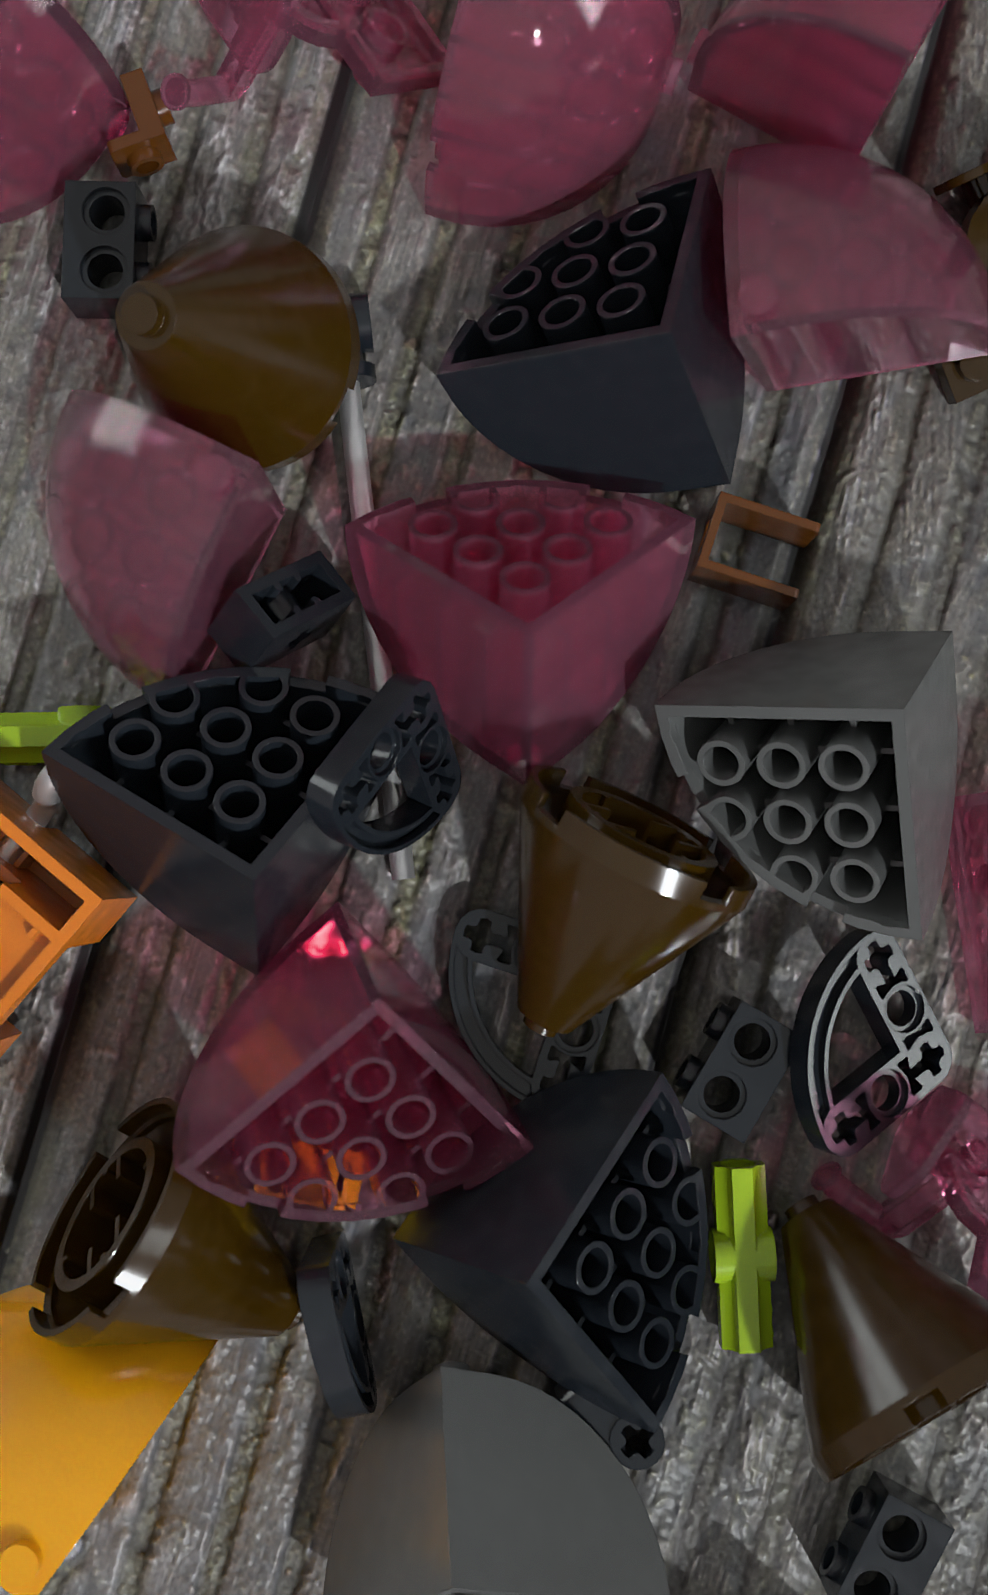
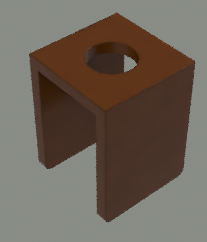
(760, 520)

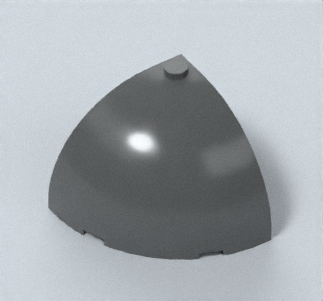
(829, 768)
(489, 1494)

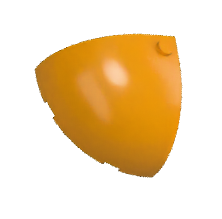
(71, 1432)

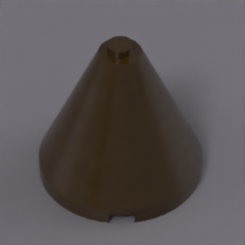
(244, 342)
(608, 896)
(155, 1255)
(875, 1335)

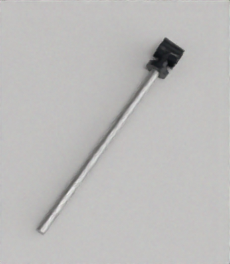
(360, 504)

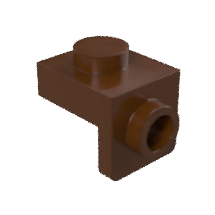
(149, 148)

